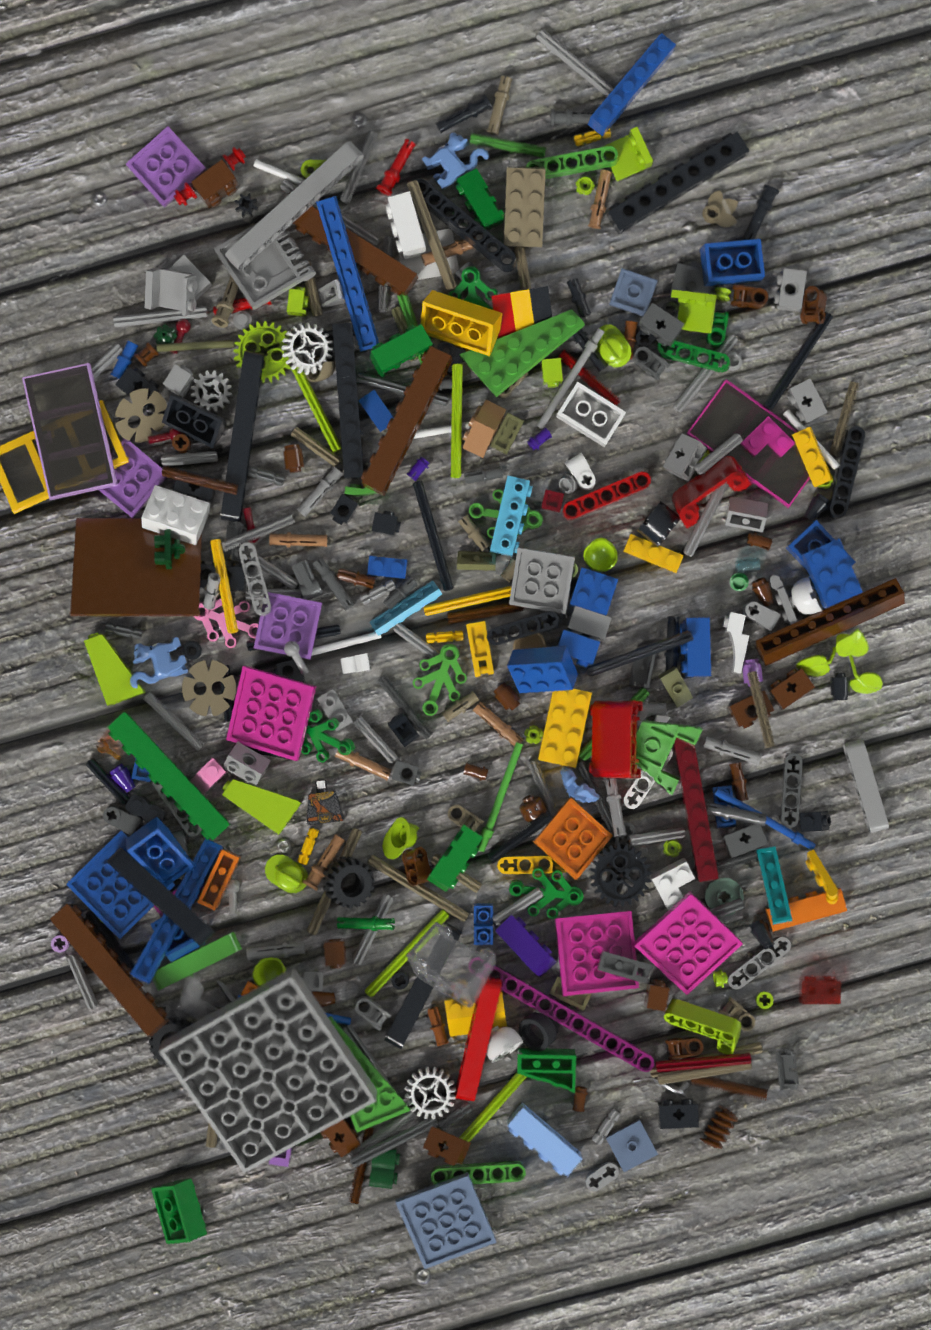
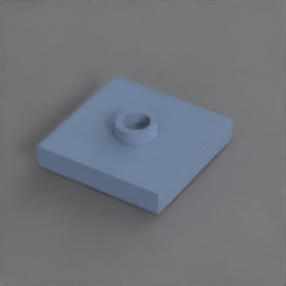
(633, 292)
(631, 1145)

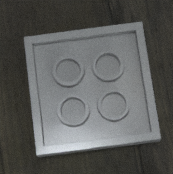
(542, 580)

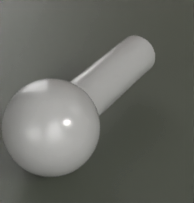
(292, 649)
(232, 888)

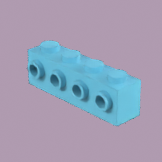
(510, 515)

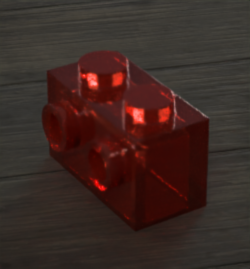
(819, 990)

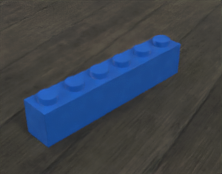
(631, 84)

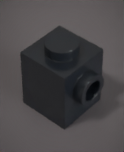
(386, 523)

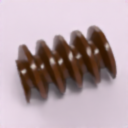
(719, 1128)

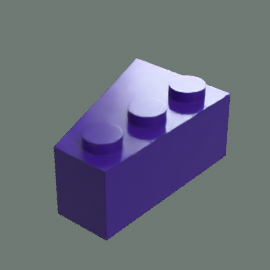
(525, 945)

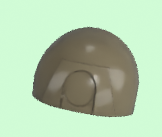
(327, 369)

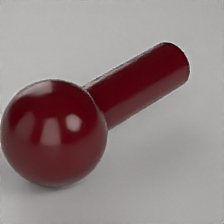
(183, 326)
(163, 436)
(249, 522)

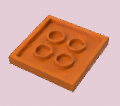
(573, 838)

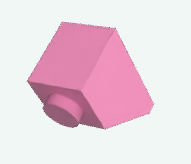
(208, 775)

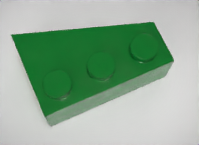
(400, 349)

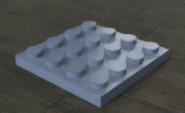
(446, 1220)

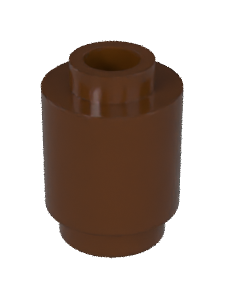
(293, 458)
(507, 696)

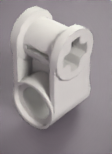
(579, 469)

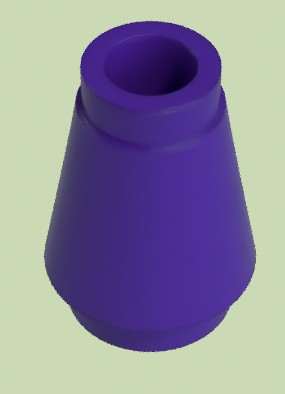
(122, 777)

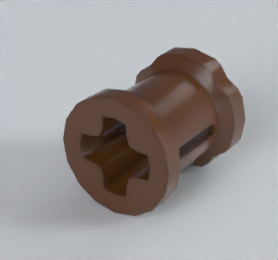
(145, 350)
(177, 439)

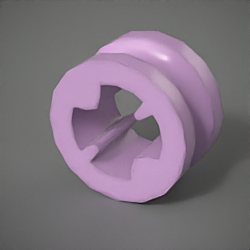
(57, 948)

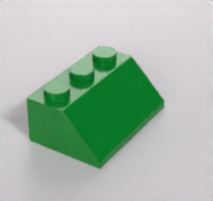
(179, 1211)

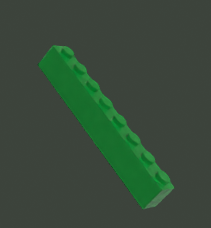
(169, 776)

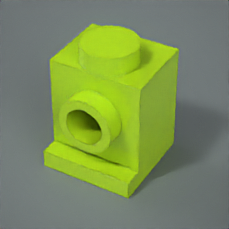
(297, 302)

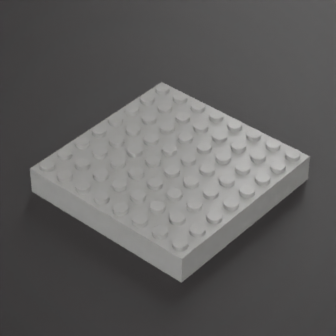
(268, 1070)

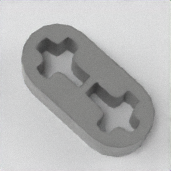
(604, 1179)

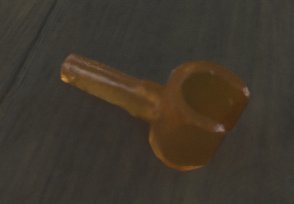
(106, 749)

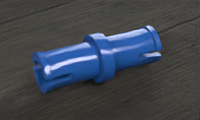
(124, 359)

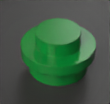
(739, 581)

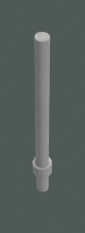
(590, 346)

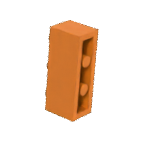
(219, 879)

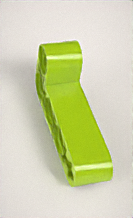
(706, 1023)

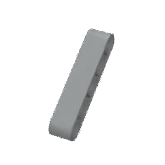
(865, 786)

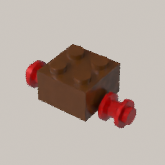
(213, 183)

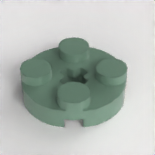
(716, 888)

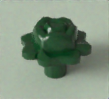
(165, 335)

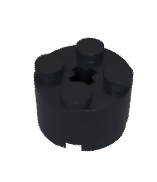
(659, 524)

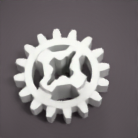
(216, 384)

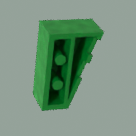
(479, 200)
(455, 859)
(550, 1065)

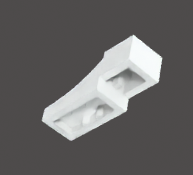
(734, 626)

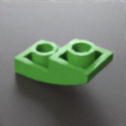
(355, 490)

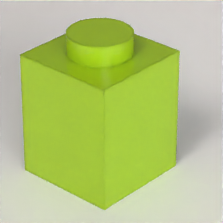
(552, 372)

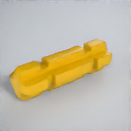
(589, 137)
(444, 636)
(308, 846)

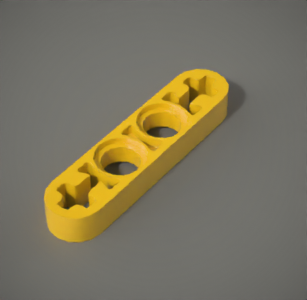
(534, 861)

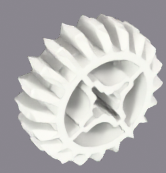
(308, 355)
(438, 1096)

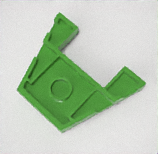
(654, 745)

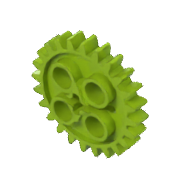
(256, 336)

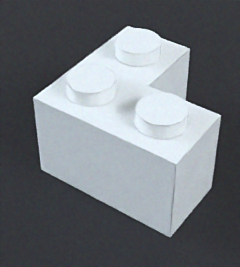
(670, 879)

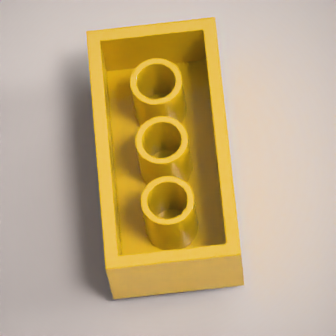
(564, 727)

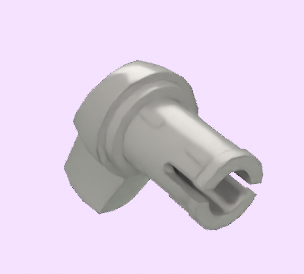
(651, 709)

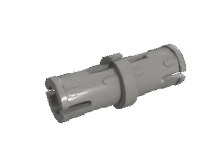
(211, 591)

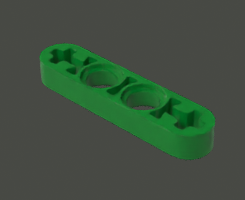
(692, 359)

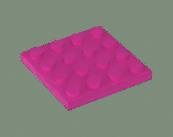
(271, 713)
(688, 943)
(580, 947)

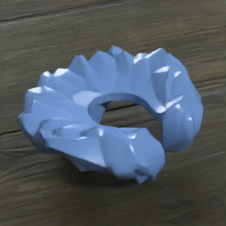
(582, 793)

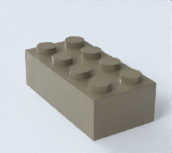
(524, 206)

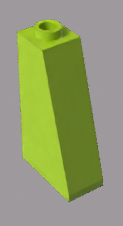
(111, 670)
(264, 805)

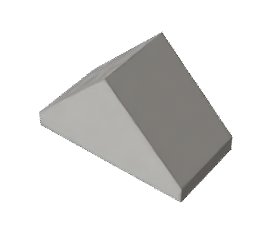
(331, 294)

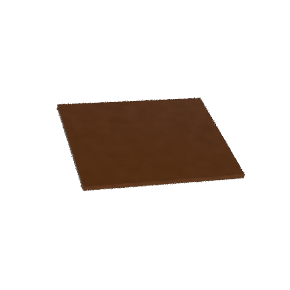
(119, 575)

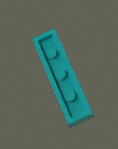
(774, 885)

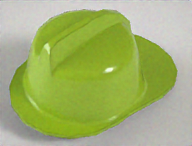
(614, 346)
(399, 837)
(286, 873)

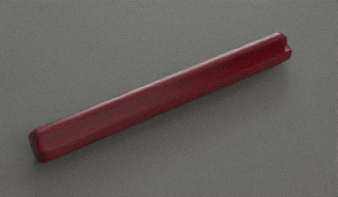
(703, 1062)

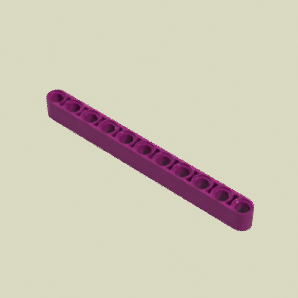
(571, 1015)

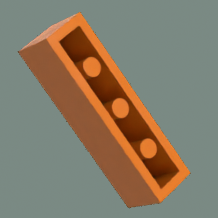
(809, 908)

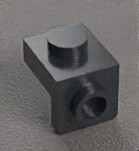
(403, 729)
(815, 821)

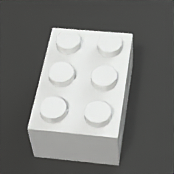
(405, 226)
(591, 414)
(176, 512)

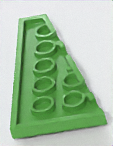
(521, 351)
(387, 1103)

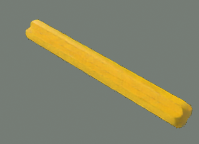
(224, 586)
(467, 601)

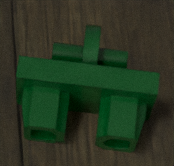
(165, 541)

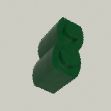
(383, 1168)

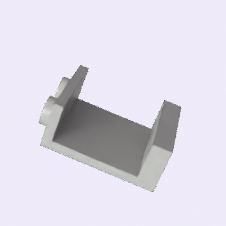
(170, 290)

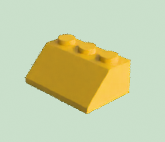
(460, 1016)

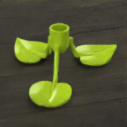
(846, 645)

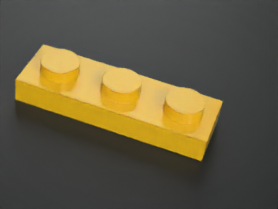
(812, 457)
(651, 553)

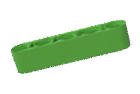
(579, 157)
(196, 960)
(487, 1168)

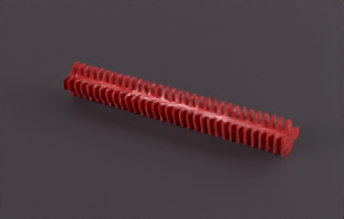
(589, 379)

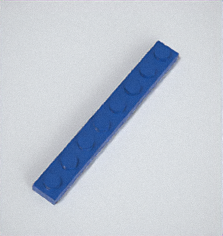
(347, 273)
(166, 929)

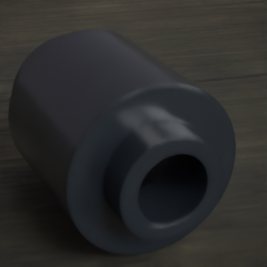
(840, 686)

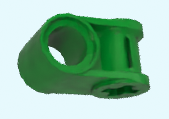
(719, 327)

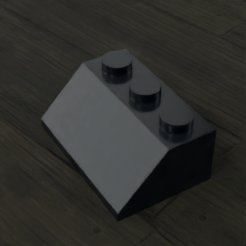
(193, 420)

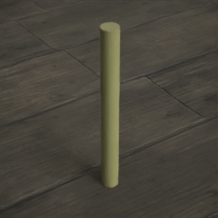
(195, 345)

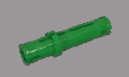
(366, 923)

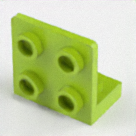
(632, 155)
(695, 310)

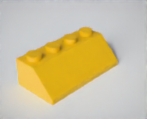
(460, 322)

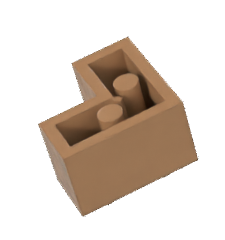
(483, 428)

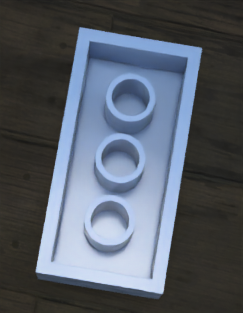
(544, 1139)

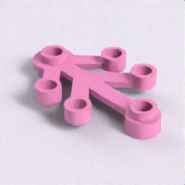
(220, 618)

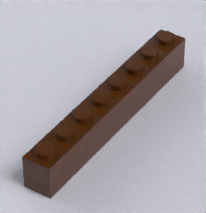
(367, 257)
(406, 421)
(830, 622)
(109, 969)

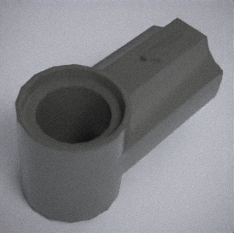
(308, 583)

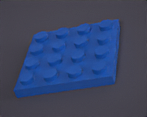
(108, 893)

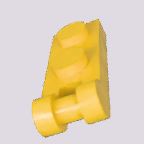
(479, 648)
(822, 876)

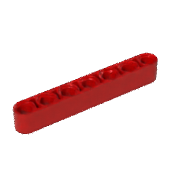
(478, 1040)

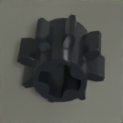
(242, 208)

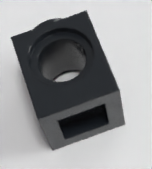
(344, 501)

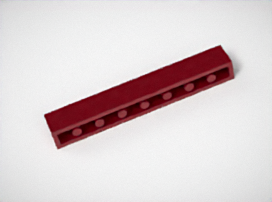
(695, 810)

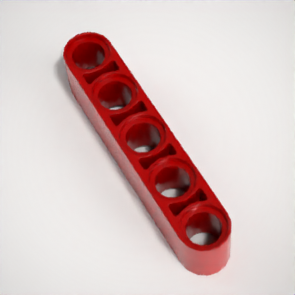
(615, 493)

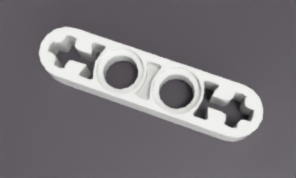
(644, 775)

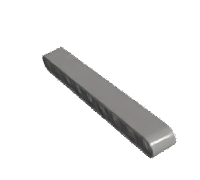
(294, 205)

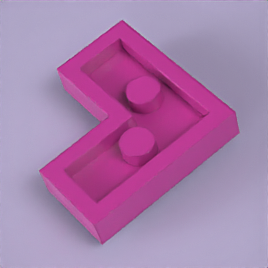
(768, 433)

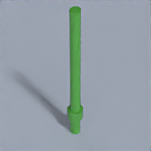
(487, 831)

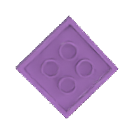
(165, 166)
(134, 480)
(288, 621)

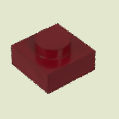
(552, 501)

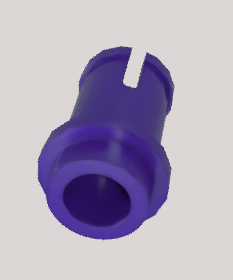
(537, 440)
(418, 467)

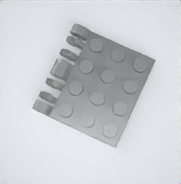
(269, 271)

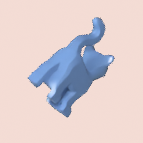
(450, 162)
(161, 661)

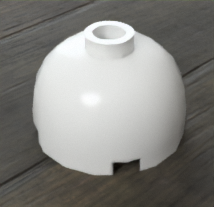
(805, 597)
(502, 1042)

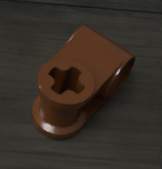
(747, 296)
(814, 309)
(417, 867)
(682, 1047)

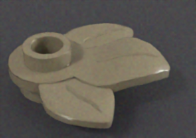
(722, 208)

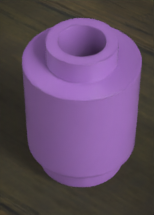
(750, 666)

